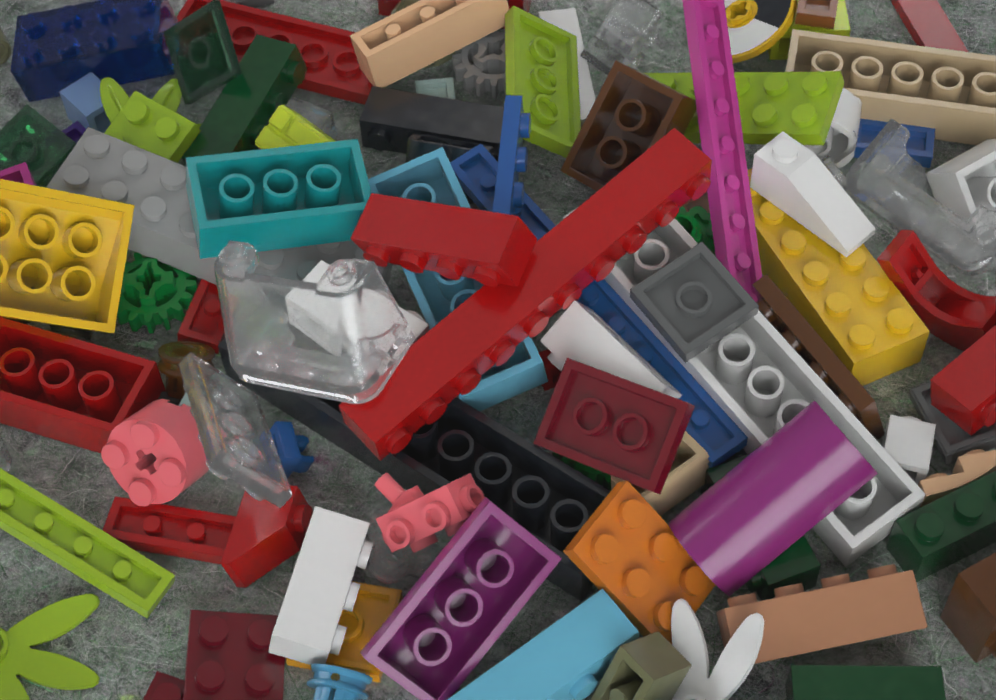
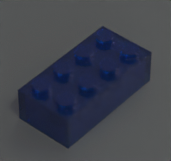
(97, 37)

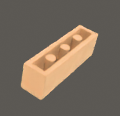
(423, 36)

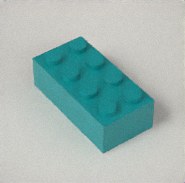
(277, 196)

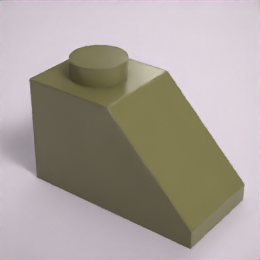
(644, 671)

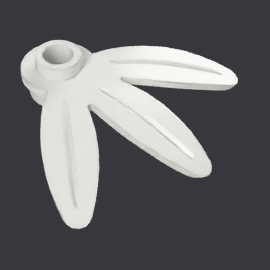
(733, 664)

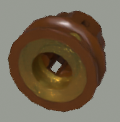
(171, 356)

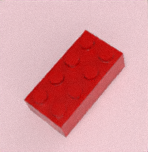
(70, 385)

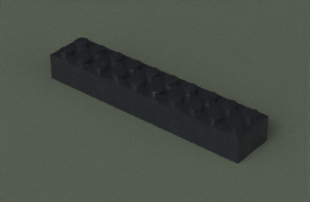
(511, 471)

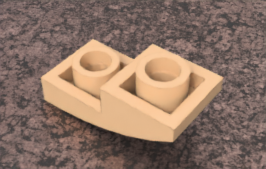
(966, 470)

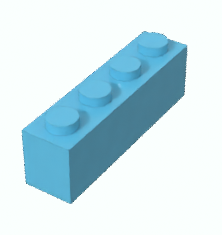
(560, 660)

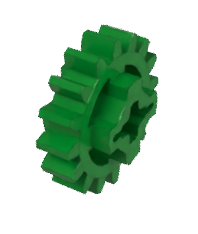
(154, 294)

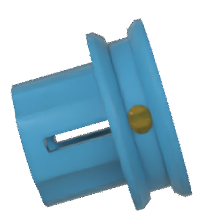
(338, 683)

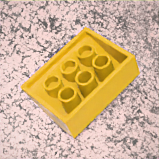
(61, 256)

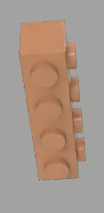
(829, 616)

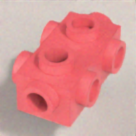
(418, 516)

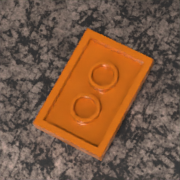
(637, 561)

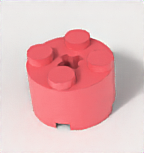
(156, 453)

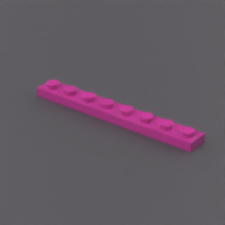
(722, 141)

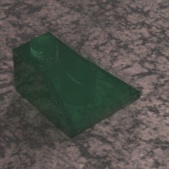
(202, 52)

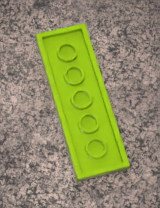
(773, 103)

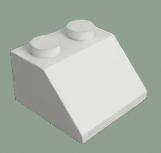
(967, 180)

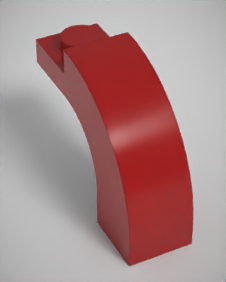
(941, 304)

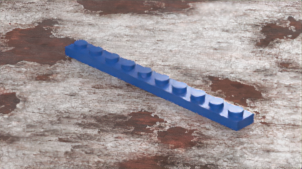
(708, 423)

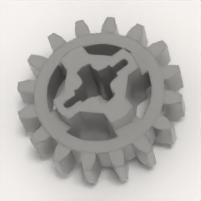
(488, 68)

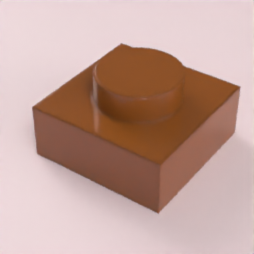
(816, 13)

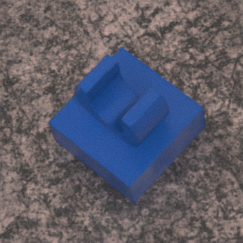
(289, 448)

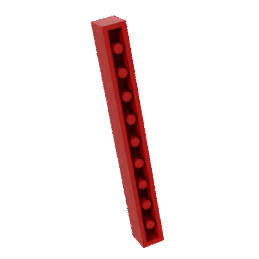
(498, 318)

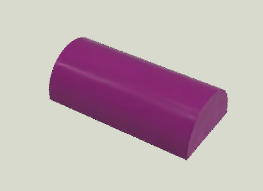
(771, 499)
(460, 604)

